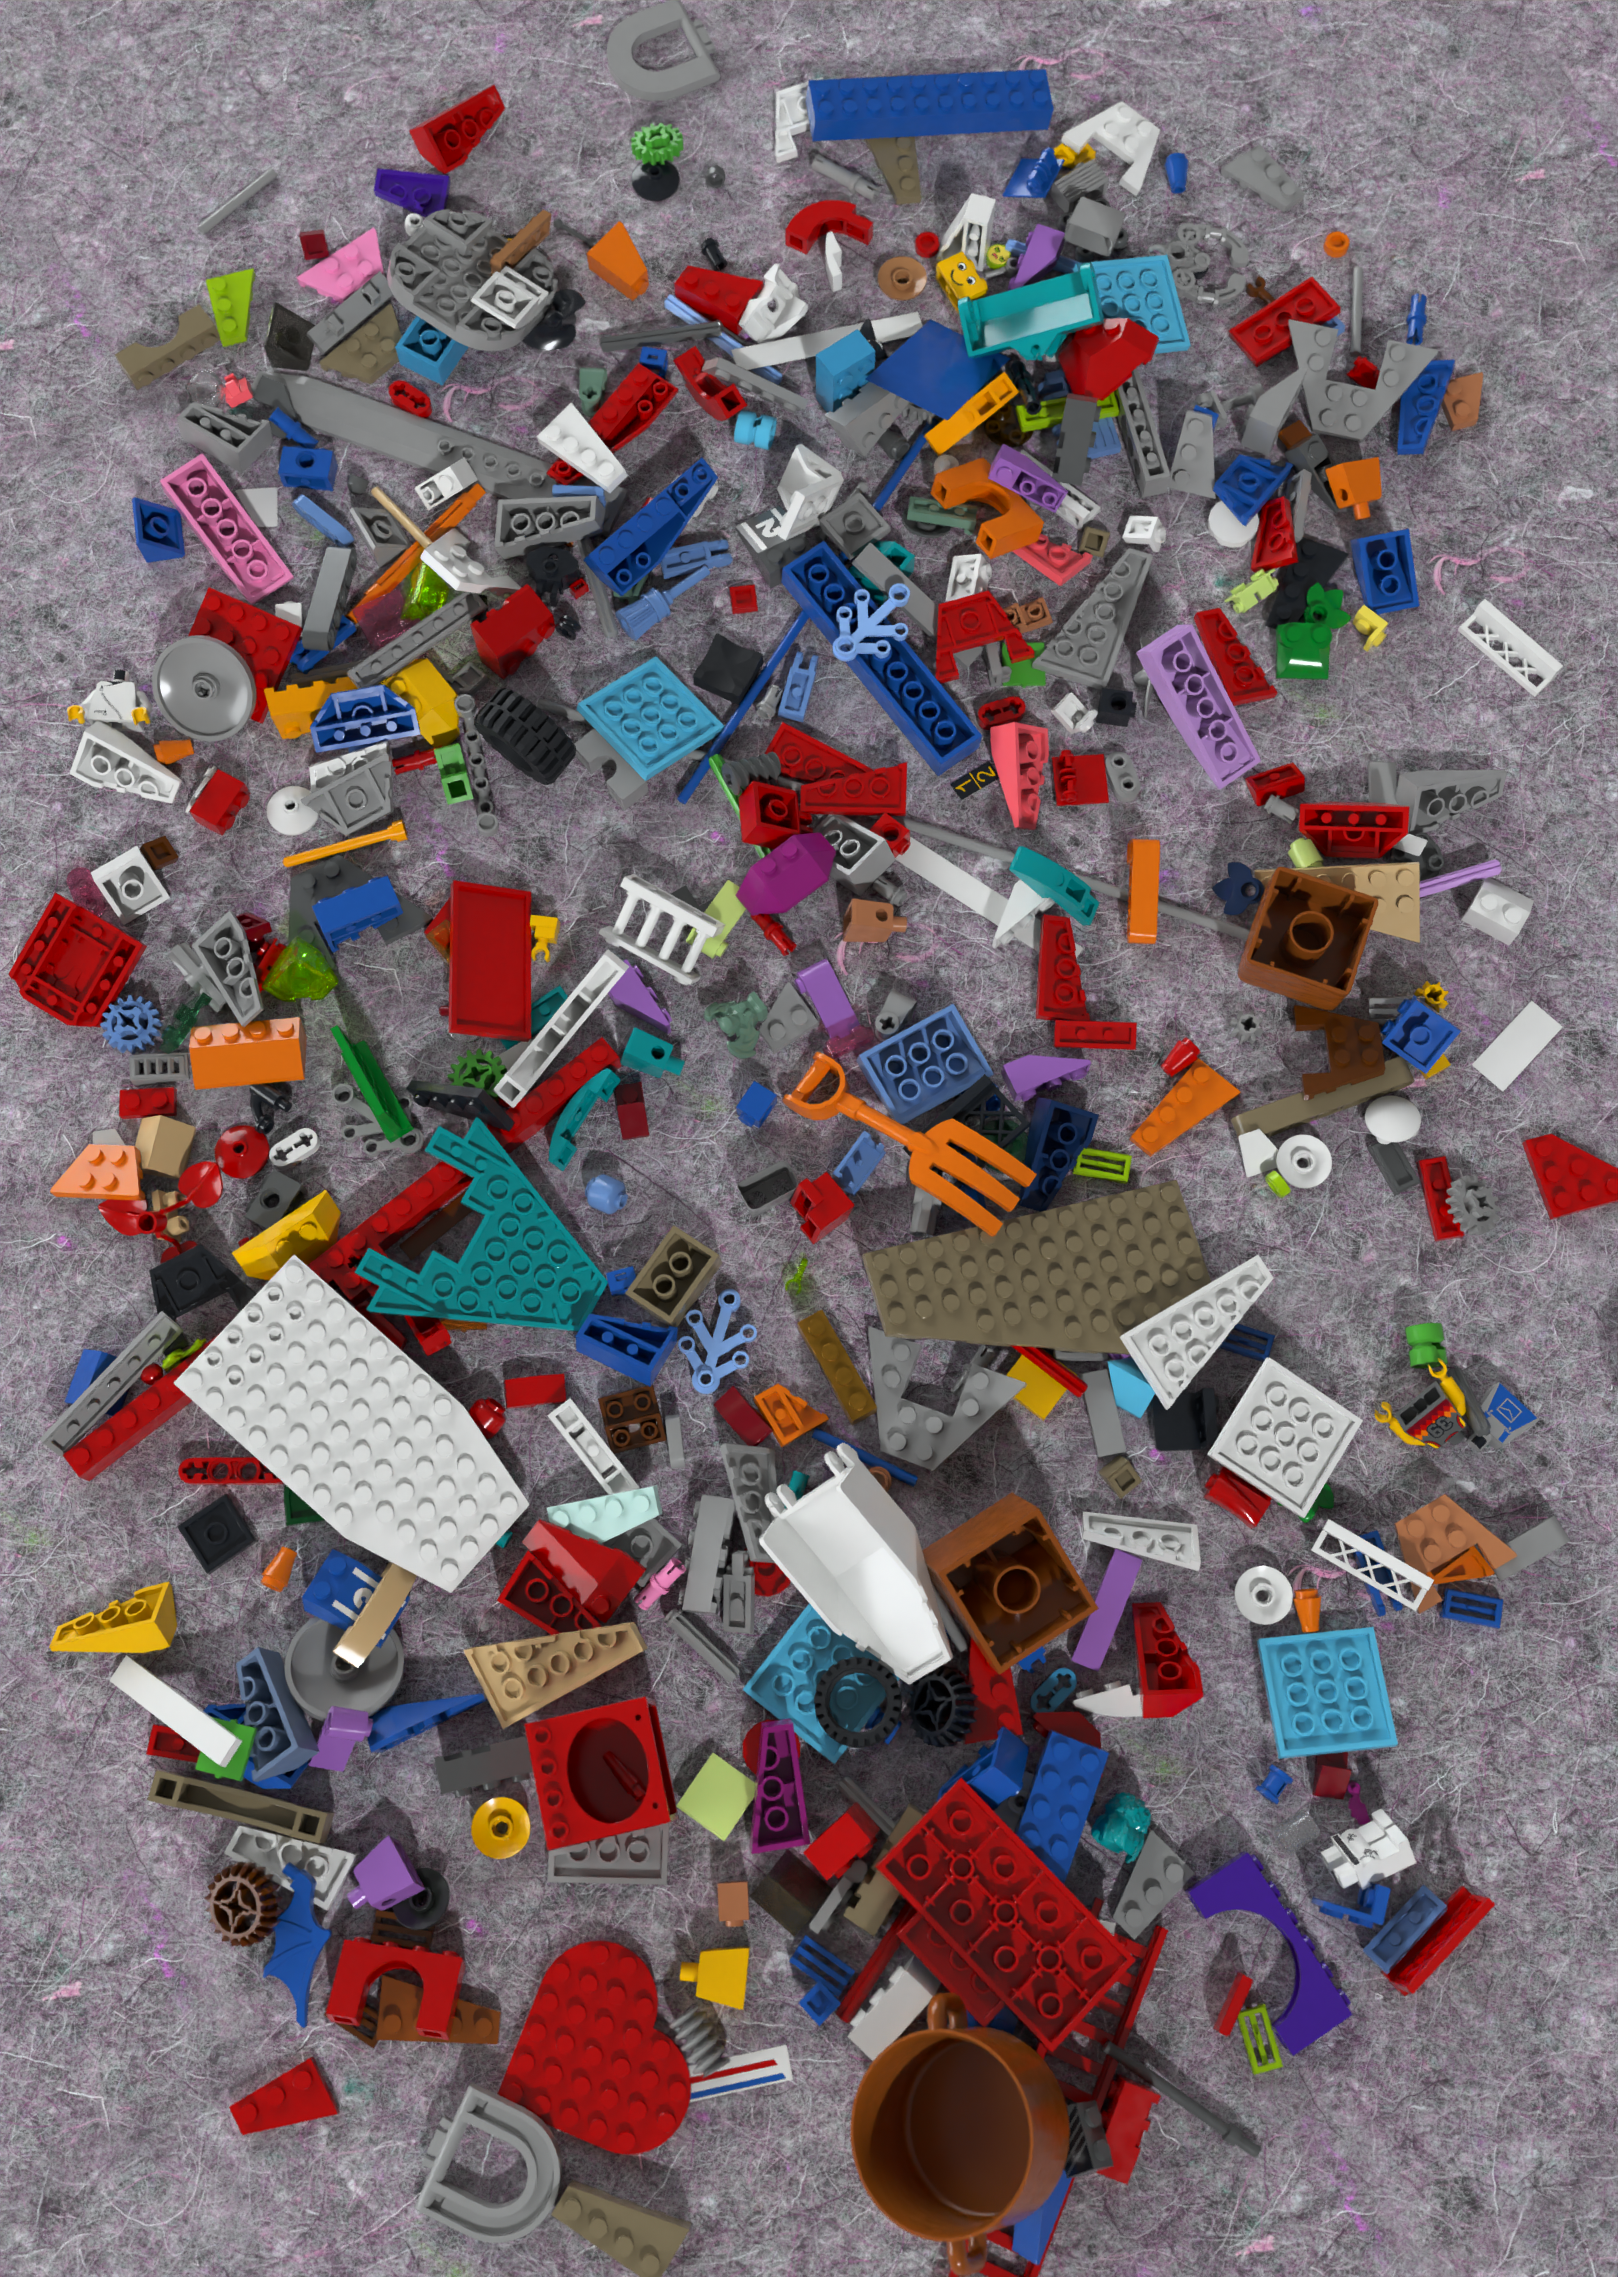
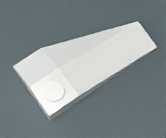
(116, 762)

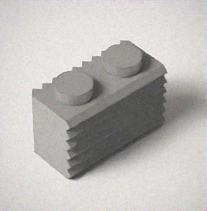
(1083, 181)

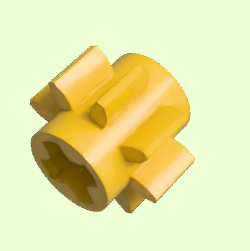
(1435, 992)

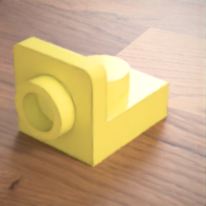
(1372, 625)

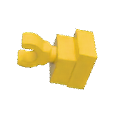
(546, 932)

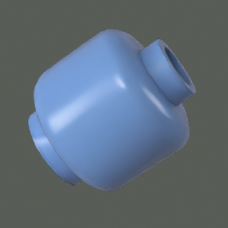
(606, 1194)

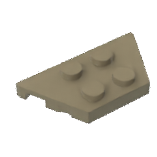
(369, 350)

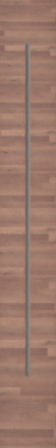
(965, 842)

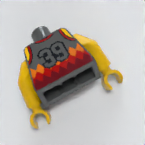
(1432, 1415)

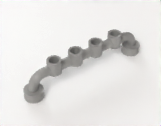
(486, 822)

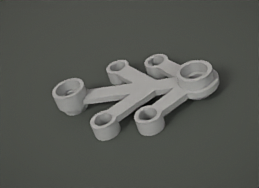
(374, 1128)

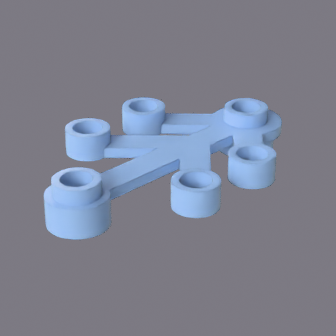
(869, 626)
(715, 1345)

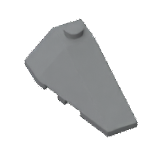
(229, 963)

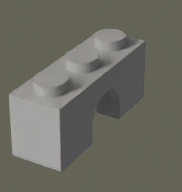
(626, 784)

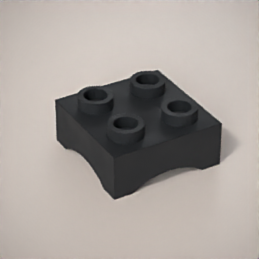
(728, 669)

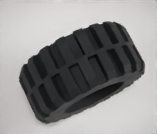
(525, 736)

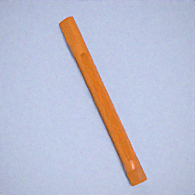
(411, 557)

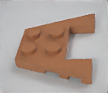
(1439, 1534)

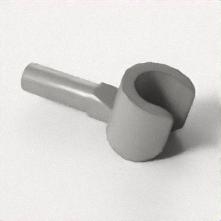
(1009, 269)

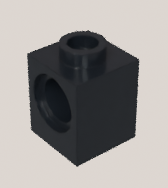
(1108, 714)

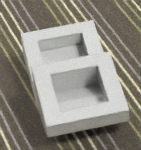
(833, 262)

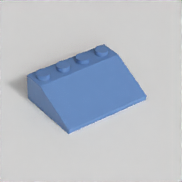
(924, 1065)

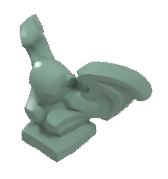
(740, 1020)

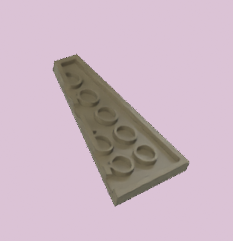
(899, 165)

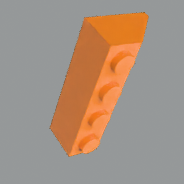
(249, 1054)

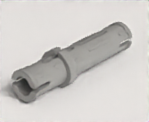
(846, 178)

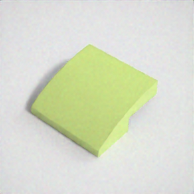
(718, 1796)

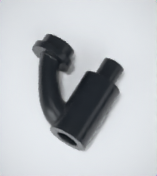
(272, 1097)

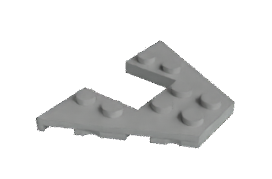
(1345, 408)
(920, 1432)

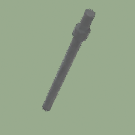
(1229, 2132)

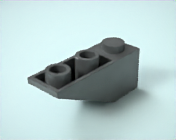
(1314, 457)

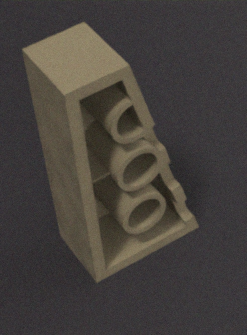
(875, 1896)

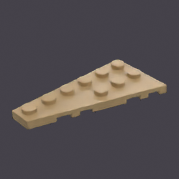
(1392, 884)

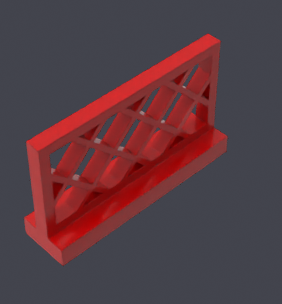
(1460, 1918)

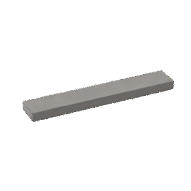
(919, 607)
(417, 640)
(111, 1384)

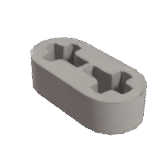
(675, 1441)

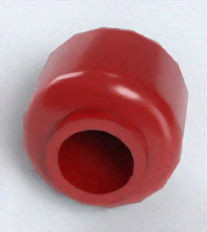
(488, 1416)

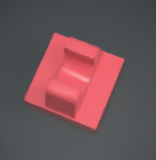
(237, 390)

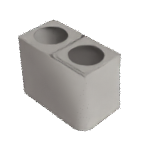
(1094, 226)
(754, 1184)

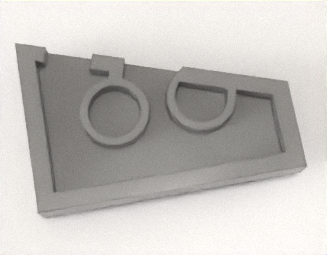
(1263, 175)
(1194, 458)
(1151, 1885)

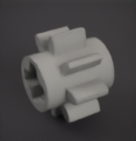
(1253, 1030)

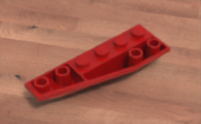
(623, 416)

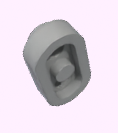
(1121, 775)

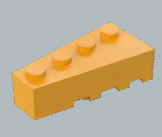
(298, 707)

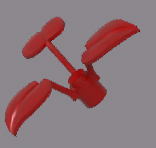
(199, 1183)

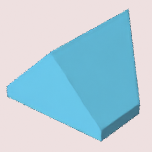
(1130, 1386)

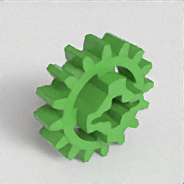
(657, 143)
(488, 1074)

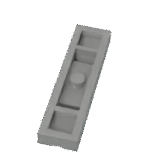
(350, 313)

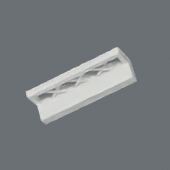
(1071, 509)
(1515, 641)
(1378, 1555)

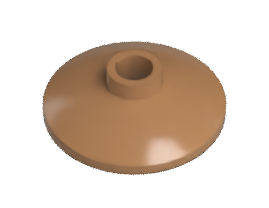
(902, 270)

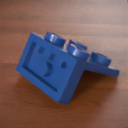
(1372, 1908)

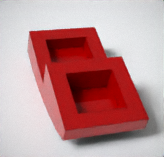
(534, 1391)

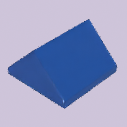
(157, 531)
(90, 1367)

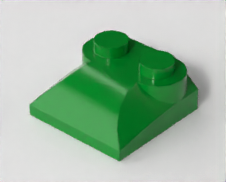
(1303, 651)

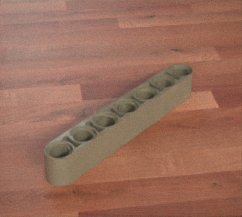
(1295, 1111)

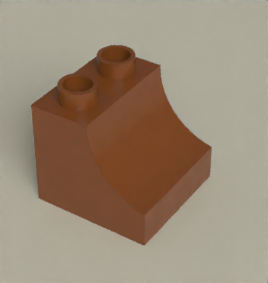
(1008, 1581)

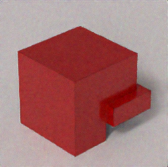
(821, 1206)

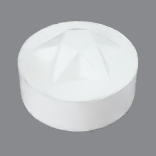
(944, 463)

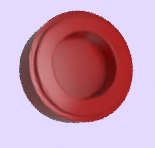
(927, 244)

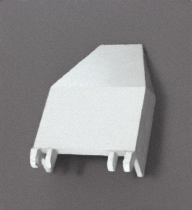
(860, 1566)

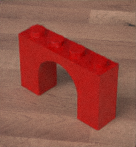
(364, 1962)

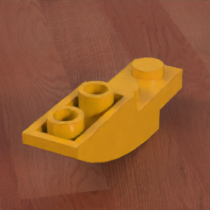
(971, 414)

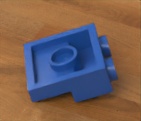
(1418, 1033)

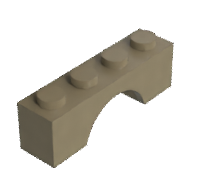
(146, 364)

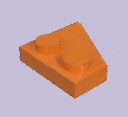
(787, 1414)

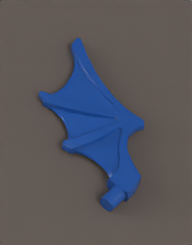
(298, 1941)

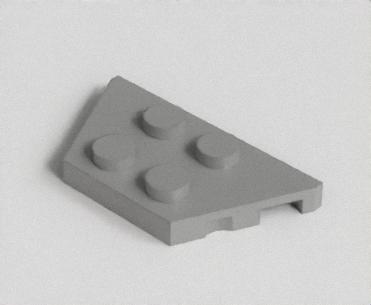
(356, 797)

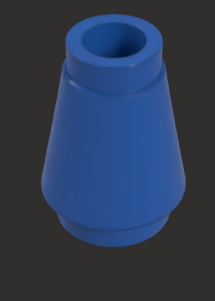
(1177, 171)

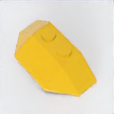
(432, 698)
(301, 1233)

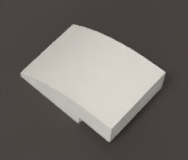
(511, 298)

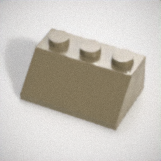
(674, 1277)

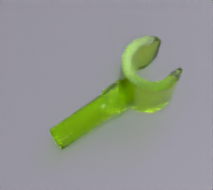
(798, 1276)

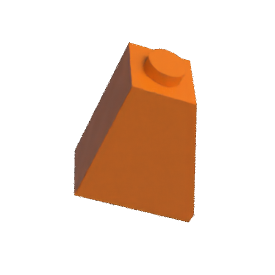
(619, 263)

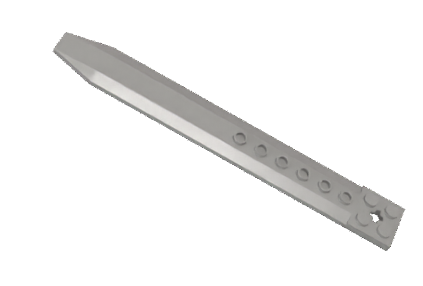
(425, 442)

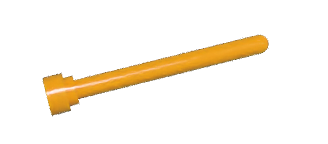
(396, 831)

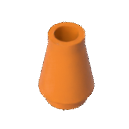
(172, 750)
(278, 1572)
(1307, 1606)

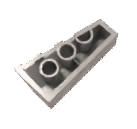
(708, 1556)

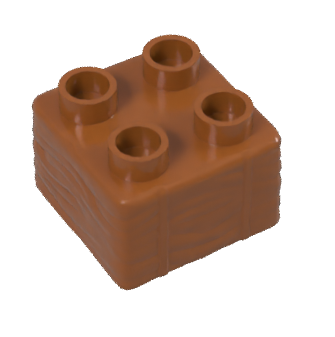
(1307, 939)

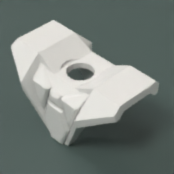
(766, 325)

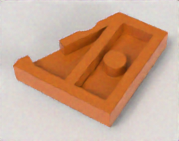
(1461, 1567)

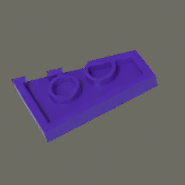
(413, 190)

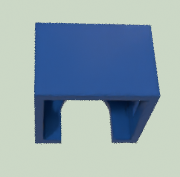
(651, 363)
(620, 1287)

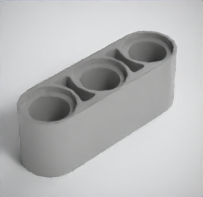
(1533, 1545)

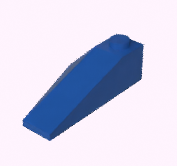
(402, 1722)

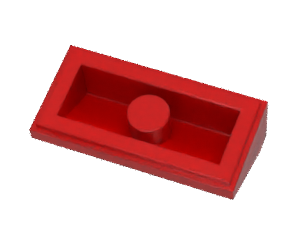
(1280, 781)

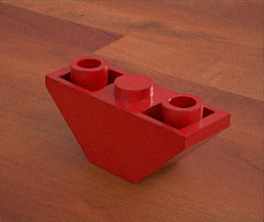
(1069, 1724)

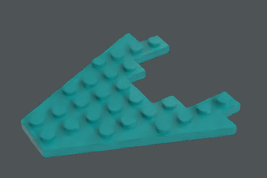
(516, 1267)

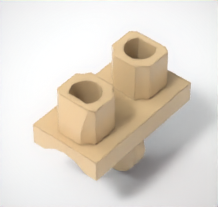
(176, 1224)

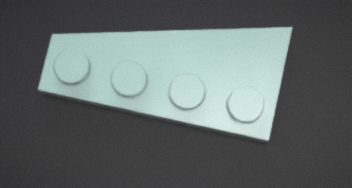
(607, 1515)

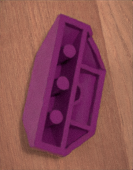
(787, 874)

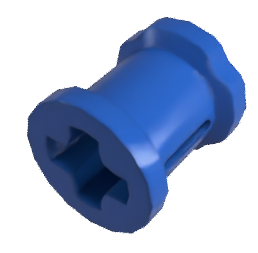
(875, 1719)
(1274, 1784)

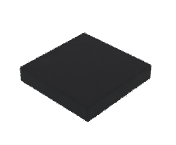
(217, 1534)

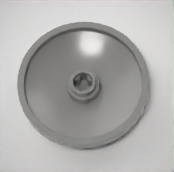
(204, 688)
(324, 1680)

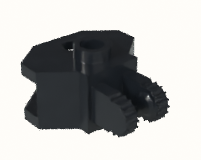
(552, 574)

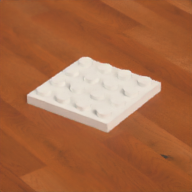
(1285, 1437)

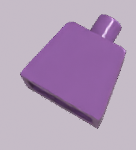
(385, 1877)

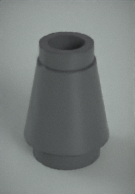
(893, 445)

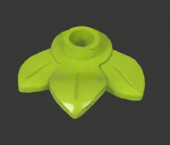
(178, 1356)

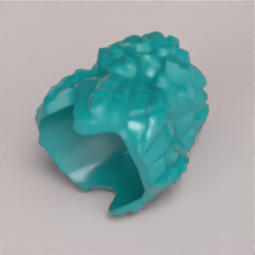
(1123, 1825)

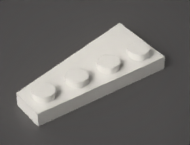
(1151, 1538)

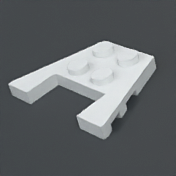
(790, 119)
(1125, 135)
(449, 560)

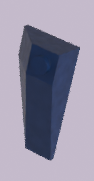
(1053, 1144)

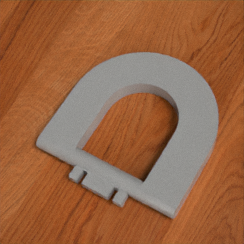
(669, 82)
(471, 2213)

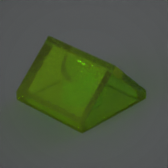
(425, 593)

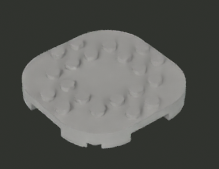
(446, 267)

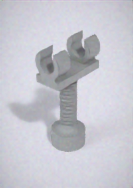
(1209, 399)

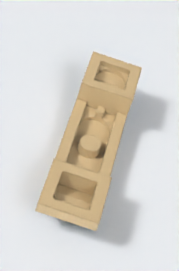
(376, 1615)

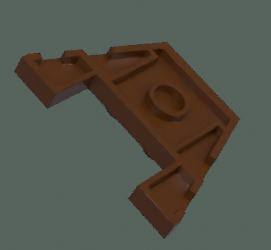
(1351, 1048)

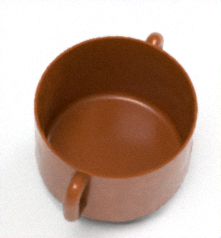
(959, 2132)

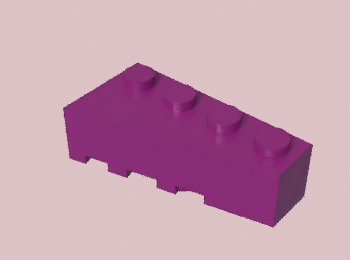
(779, 1803)

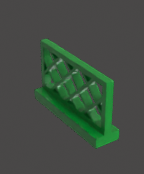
(374, 1086)

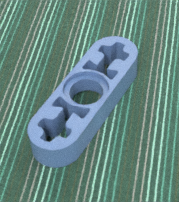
(322, 521)

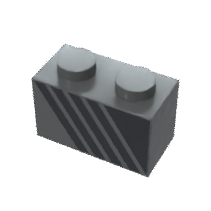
(1087, 2142)

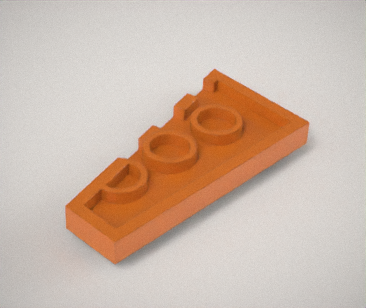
(1189, 1102)

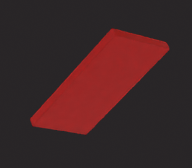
(490, 961)

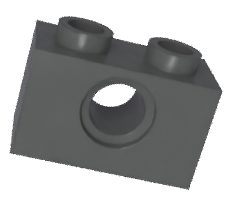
(274, 1185)

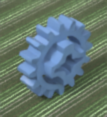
(135, 1012)

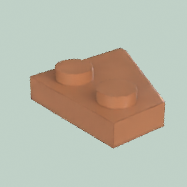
(1463, 401)

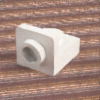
(1145, 531)

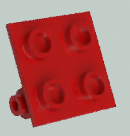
(1079, 779)

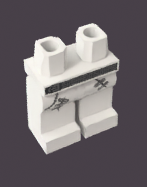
(1368, 1852)

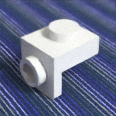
(1074, 714)

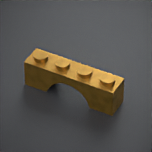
(837, 1367)

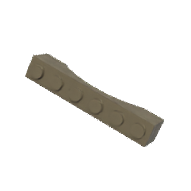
(241, 1805)

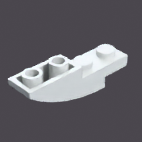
(1113, 1702)

